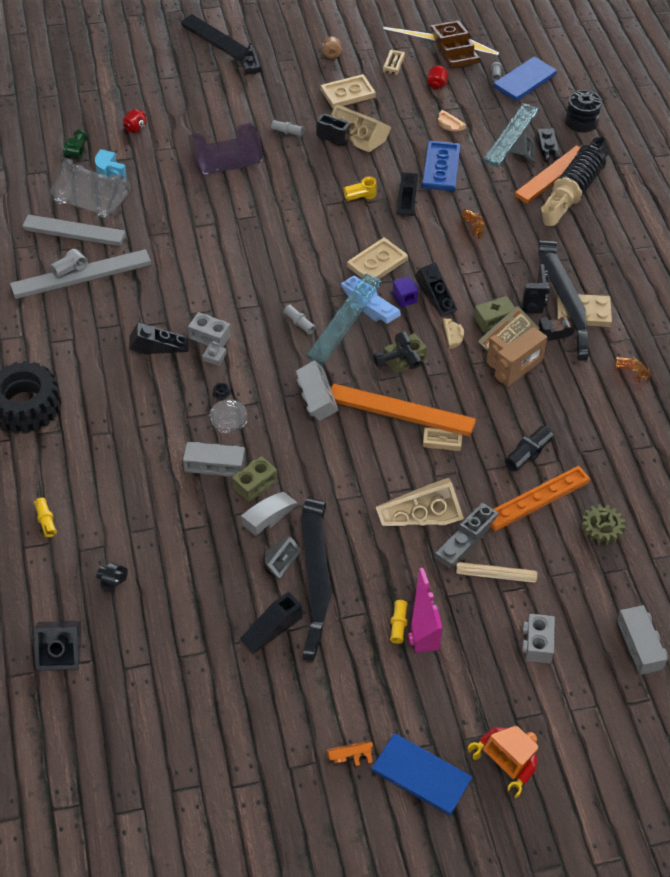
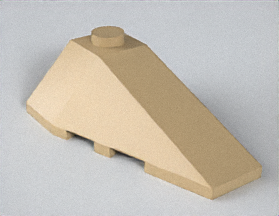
(364, 131)
(424, 506)

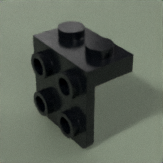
(535, 293)

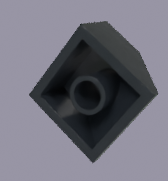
(57, 645)

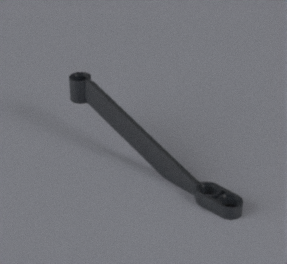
(566, 293)
(317, 572)

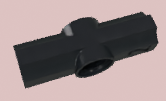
(529, 448)

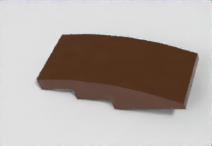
(455, 44)

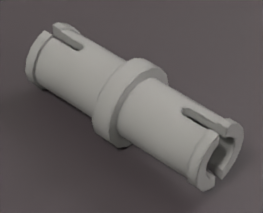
(287, 128)
(299, 319)

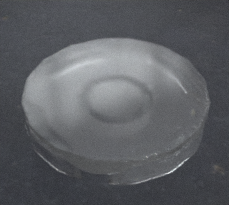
(228, 416)

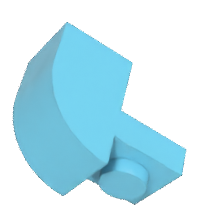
(107, 164)

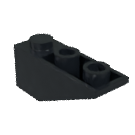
(435, 289)
(156, 341)
(273, 622)

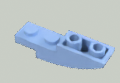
(377, 307)

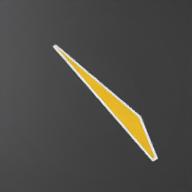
(477, 46)

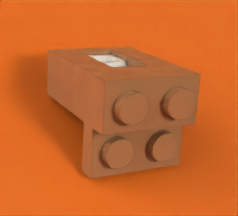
(518, 357)

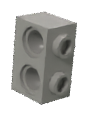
(209, 329)
(542, 638)

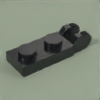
(250, 61)
(548, 143)

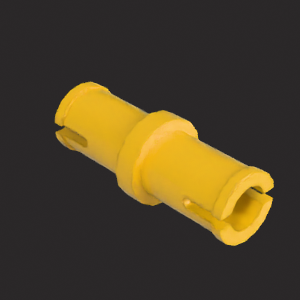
(45, 517)
(398, 621)

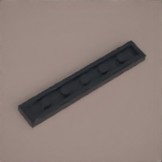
(215, 37)

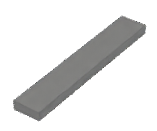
(74, 230)

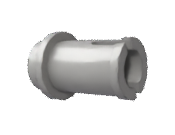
(496, 69)

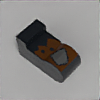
(555, 328)

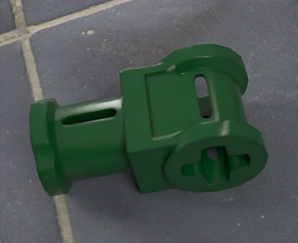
(75, 145)

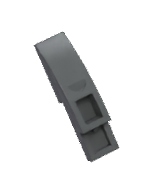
(467, 536)

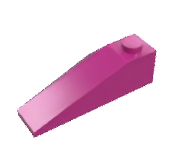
(426, 622)

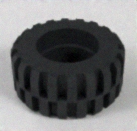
(33, 412)

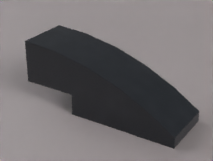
(407, 194)

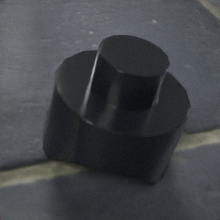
(111, 577)

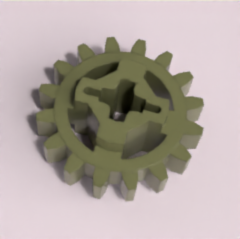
(601, 524)

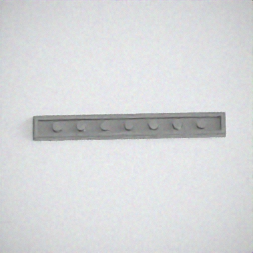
(92, 271)

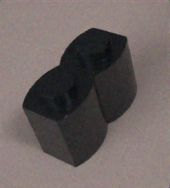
(333, 129)

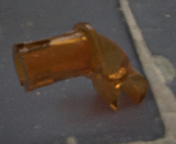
(477, 221)
(634, 364)

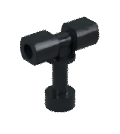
(402, 351)

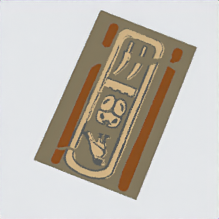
(509, 328)

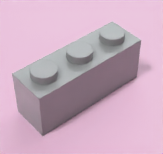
(316, 391)
(213, 459)
(642, 640)

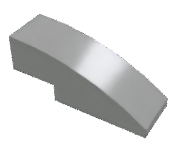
(267, 512)

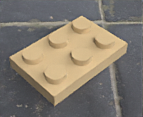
(348, 91)
(377, 259)
(597, 310)

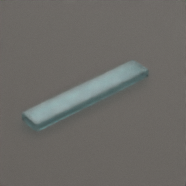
(510, 135)
(344, 319)

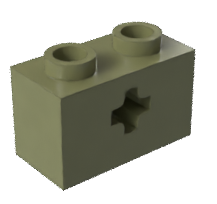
(492, 312)

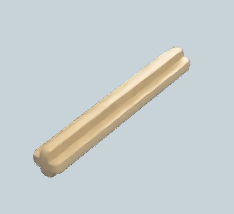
(496, 572)

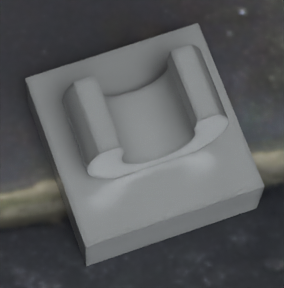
(214, 354)

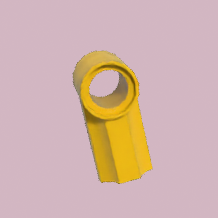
(366, 189)

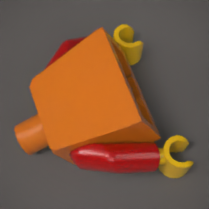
(511, 751)

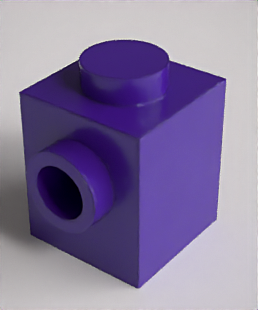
(405, 291)

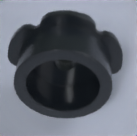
(221, 391)

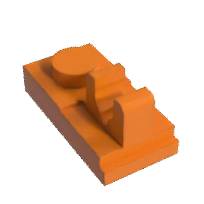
(341, 753)

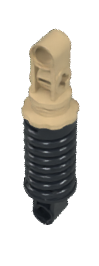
(575, 180)

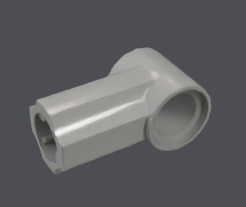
(73, 260)

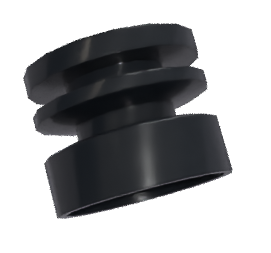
(583, 111)

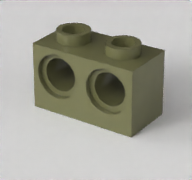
(401, 365)
(254, 479)

